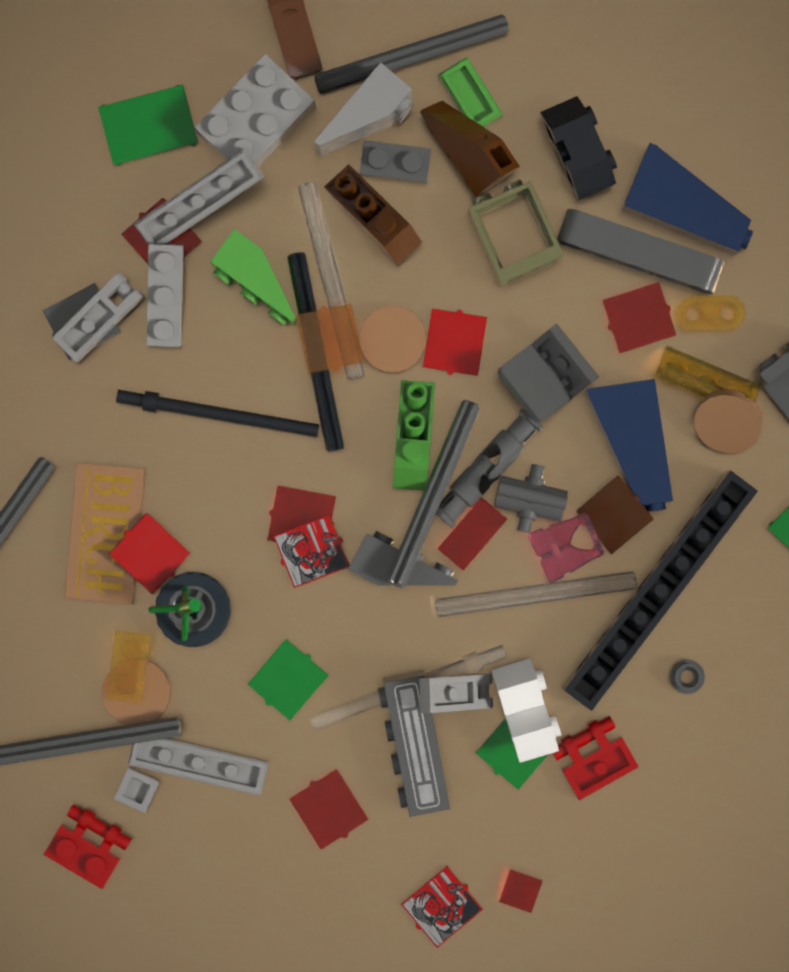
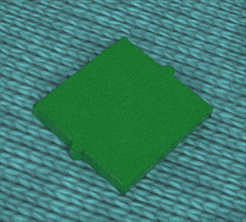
(288, 679)
(502, 757)

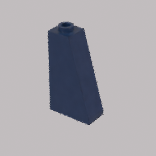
(683, 203)
(635, 437)

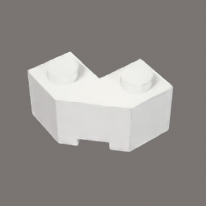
(525, 711)

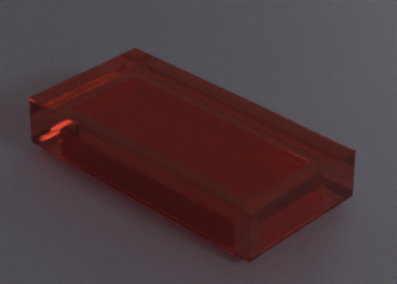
(472, 534)

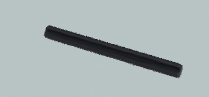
(320, 380)

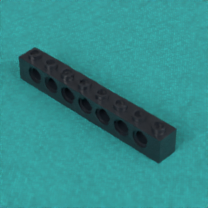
(659, 590)

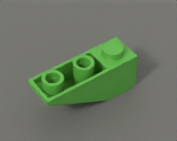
(249, 268)
(413, 435)

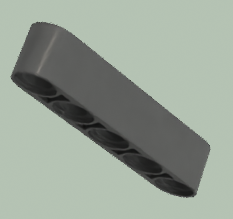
(640, 251)

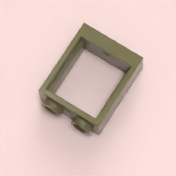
(530, 264)

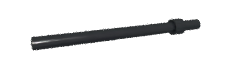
(152, 402)

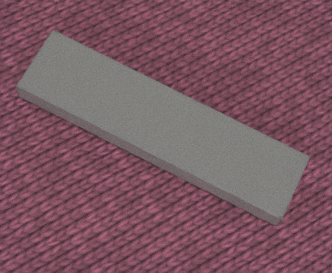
(200, 199)
(201, 764)

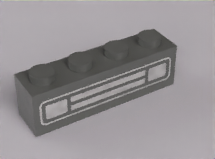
(416, 745)

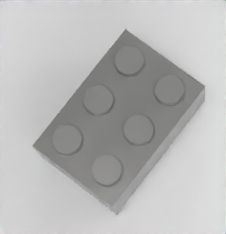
(256, 113)

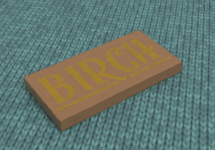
(104, 506)

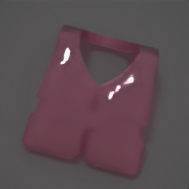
(556, 551)

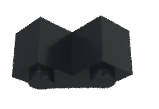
(579, 147)

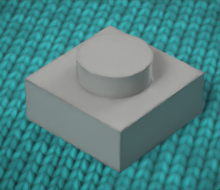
(137, 790)

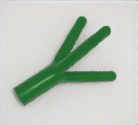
(184, 608)

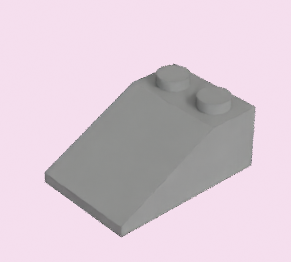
(370, 109)

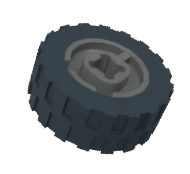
(206, 623)

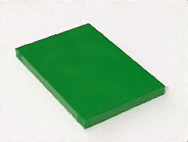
(148, 125)

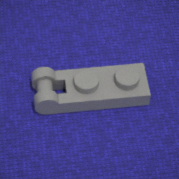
(97, 318)
(455, 693)

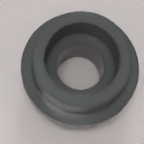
(698, 676)

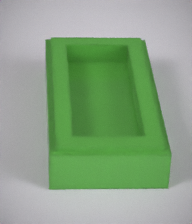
(470, 93)

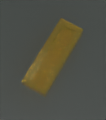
(701, 376)

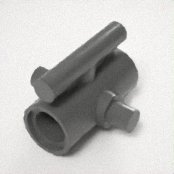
(531, 498)

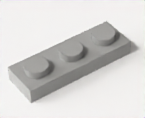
(165, 294)

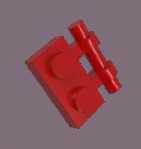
(599, 767)
(82, 855)

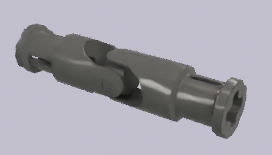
(482, 473)

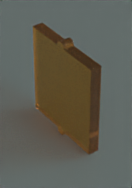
(329, 338)

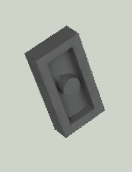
(395, 162)

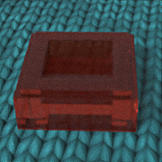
(520, 890)

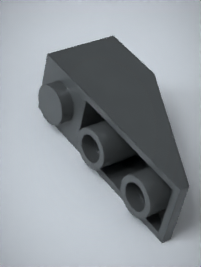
(377, 556)

